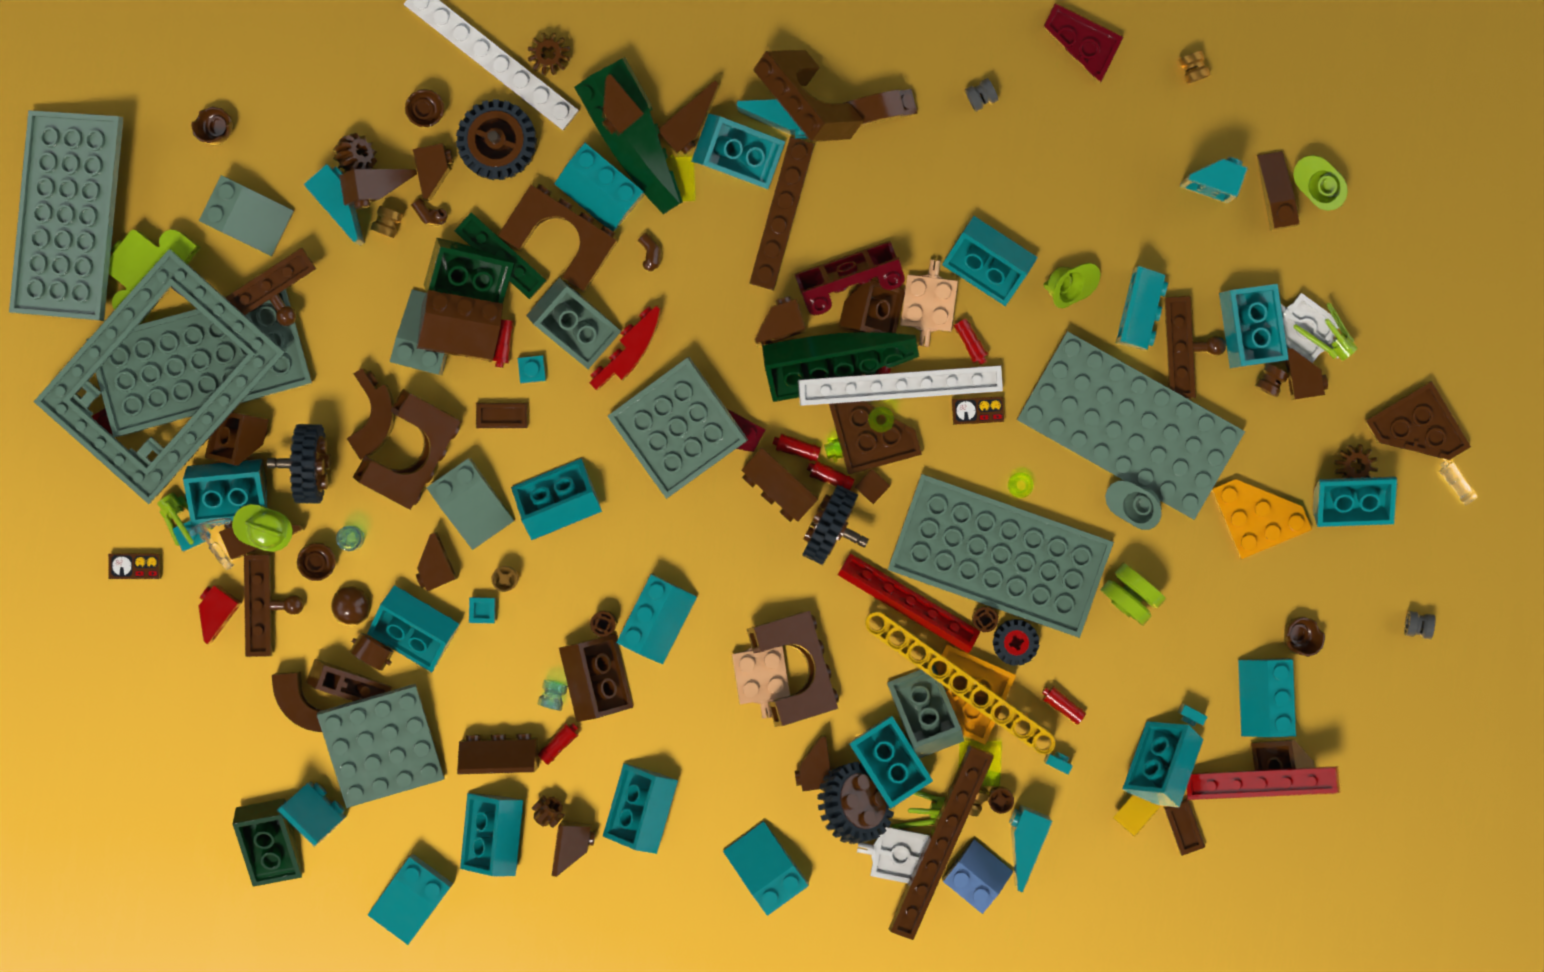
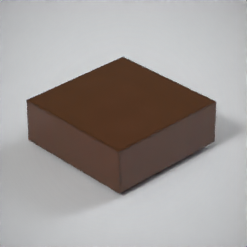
(872, 486)

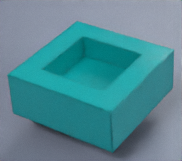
(531, 369)
(184, 544)
(482, 610)
(1191, 716)
(1059, 762)

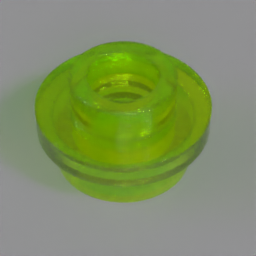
(881, 411)
(833, 449)
(1012, 485)

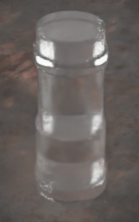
(1457, 482)

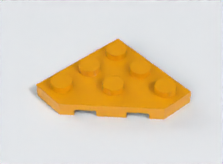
(1258, 517)
(973, 722)

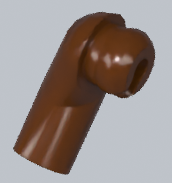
(429, 216)
(653, 252)

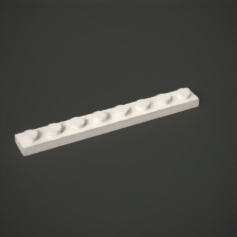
(494, 60)
(900, 385)

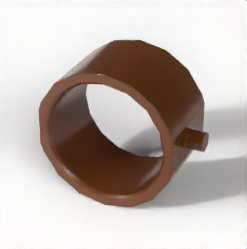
(371, 651)

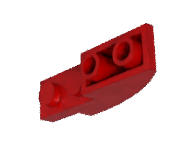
(636, 341)

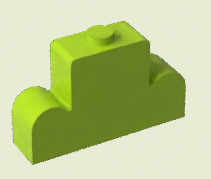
(139, 254)

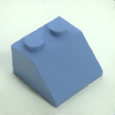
(977, 876)

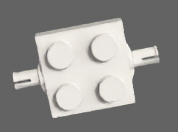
(1312, 319)
(895, 853)

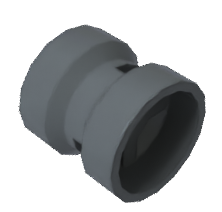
(987, 93)
(1419, 625)

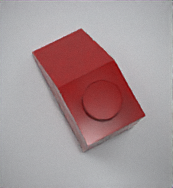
(216, 611)

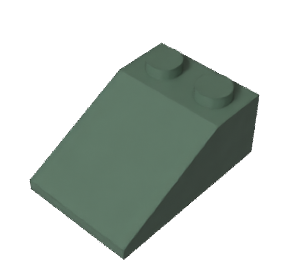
(246, 215)
(573, 323)
(405, 345)
(470, 503)
(925, 712)

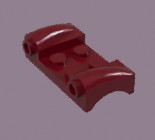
(841, 273)

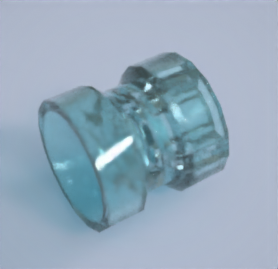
(347, 540)
(552, 696)

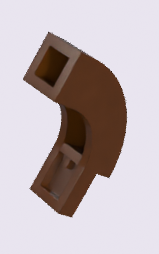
(885, 106)
(381, 420)
(292, 702)

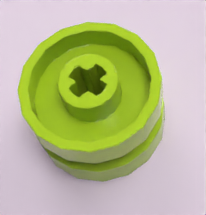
(1133, 593)

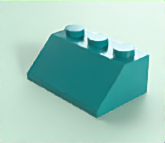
(1218, 181)
(599, 187)
(989, 261)
(1141, 308)
(1253, 326)
(223, 489)
(556, 499)
(1355, 501)
(656, 619)
(413, 628)
(1267, 697)
(890, 761)
(1163, 763)
(640, 808)
(491, 834)

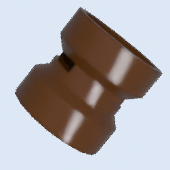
(1271, 380)
(982, 616)
(606, 621)
(1003, 802)

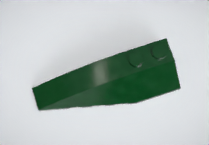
(638, 146)
(832, 357)

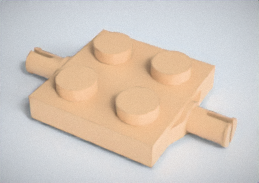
(929, 303)
(760, 677)

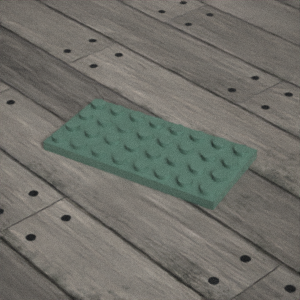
(66, 215)
(181, 360)
(1130, 425)
(1000, 555)

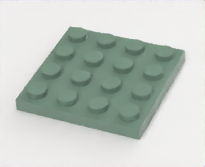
(677, 427)
(380, 745)

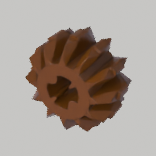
(549, 45)
(354, 153)
(1363, 460)

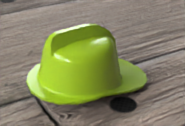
(1320, 182)
(1072, 284)
(262, 528)

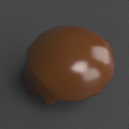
(424, 108)
(212, 126)
(316, 561)
(350, 606)
(1304, 636)

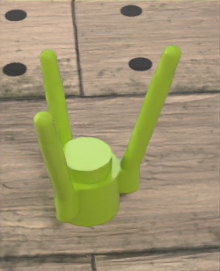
(1342, 344)
(170, 509)
(933, 811)

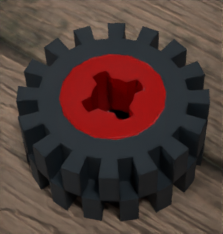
(1005, 637)

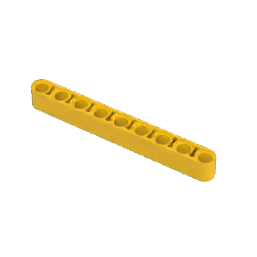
(967, 692)

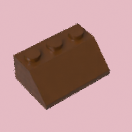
(781, 322)
(459, 325)
(778, 485)
(595, 678)
(497, 754)

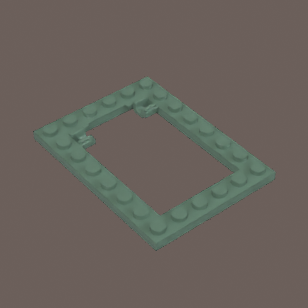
(72, 413)

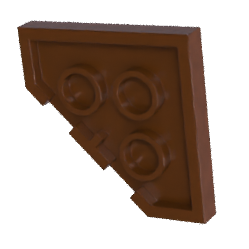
(1420, 425)
(865, 447)

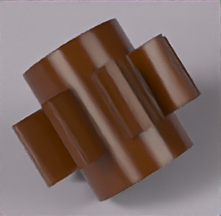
(548, 811)

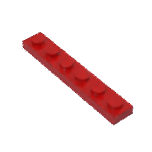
(909, 603)
(1263, 783)

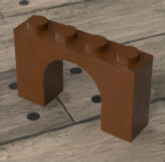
(784, 76)
(538, 207)
(406, 484)
(817, 693)

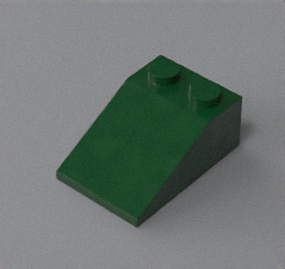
(467, 272)
(267, 843)

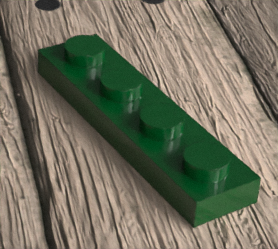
(482, 238)

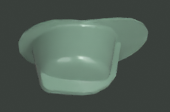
(1134, 504)

